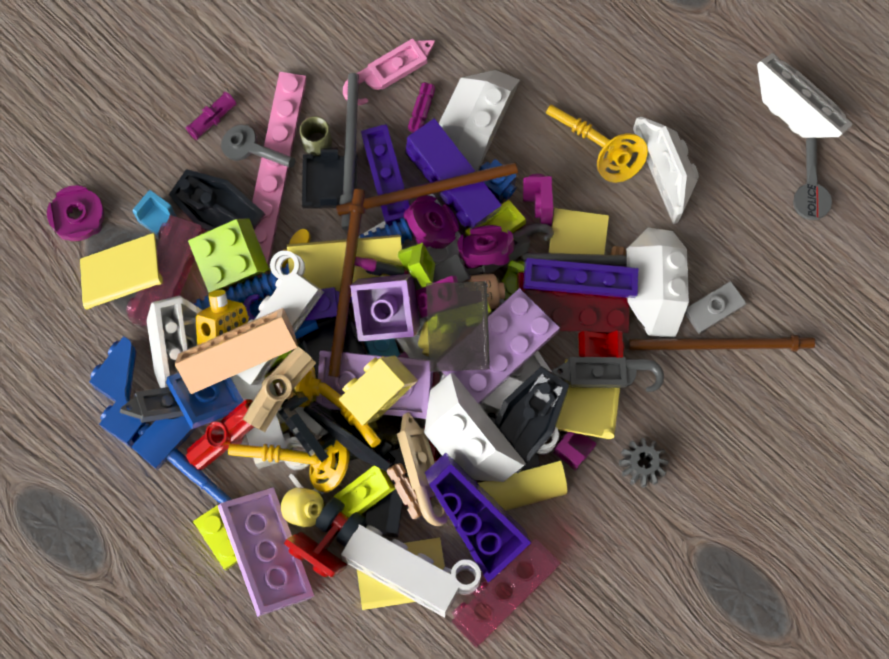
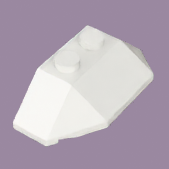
(799, 101)
(477, 112)
(668, 165)
(661, 281)
(170, 331)
(467, 434)

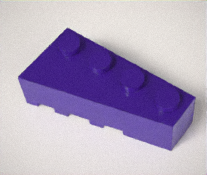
(440, 159)
(479, 520)

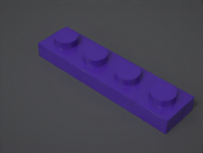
(384, 170)
(580, 278)

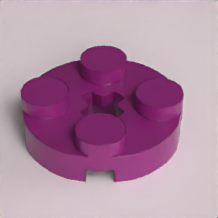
(420, 218)
(87, 224)
(486, 246)

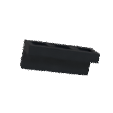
(387, 512)

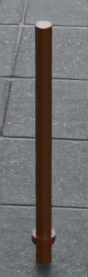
(433, 187)
(356, 211)
(792, 343)

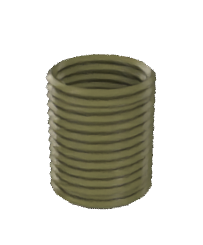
(315, 125)

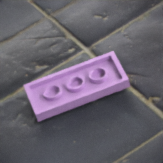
(515, 335)
(413, 401)
(258, 539)

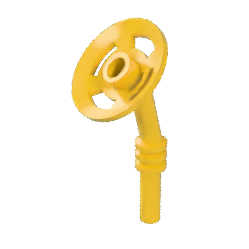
(616, 151)
(314, 387)
(316, 465)

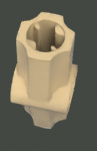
(290, 373)

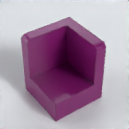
(574, 449)

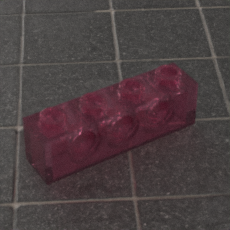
(477, 630)

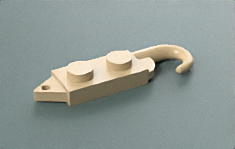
(418, 460)

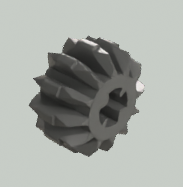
(653, 468)

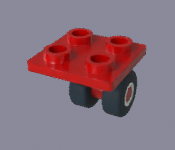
(331, 518)

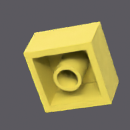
(377, 389)

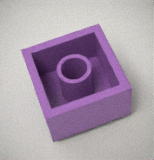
(385, 307)

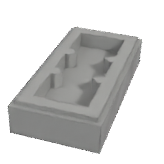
(714, 307)

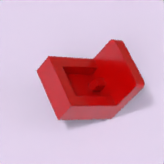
(601, 344)

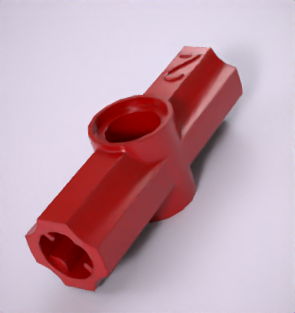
(219, 436)

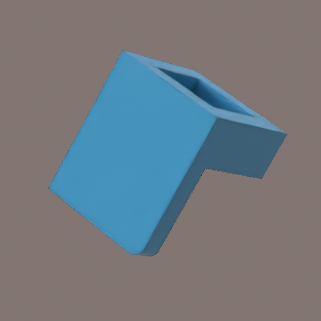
(153, 212)

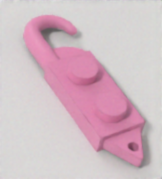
(393, 66)

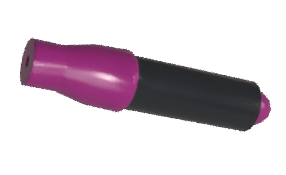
(378, 268)

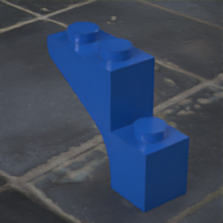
(115, 382)

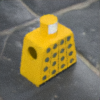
(220, 317)

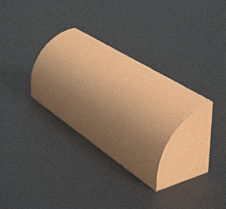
(236, 351)

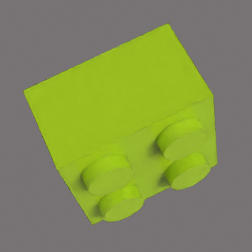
(228, 255)

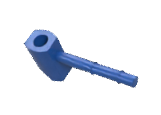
(161, 443)

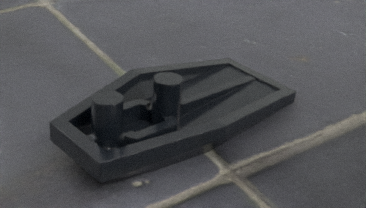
(213, 201)
(532, 412)
(350, 436)

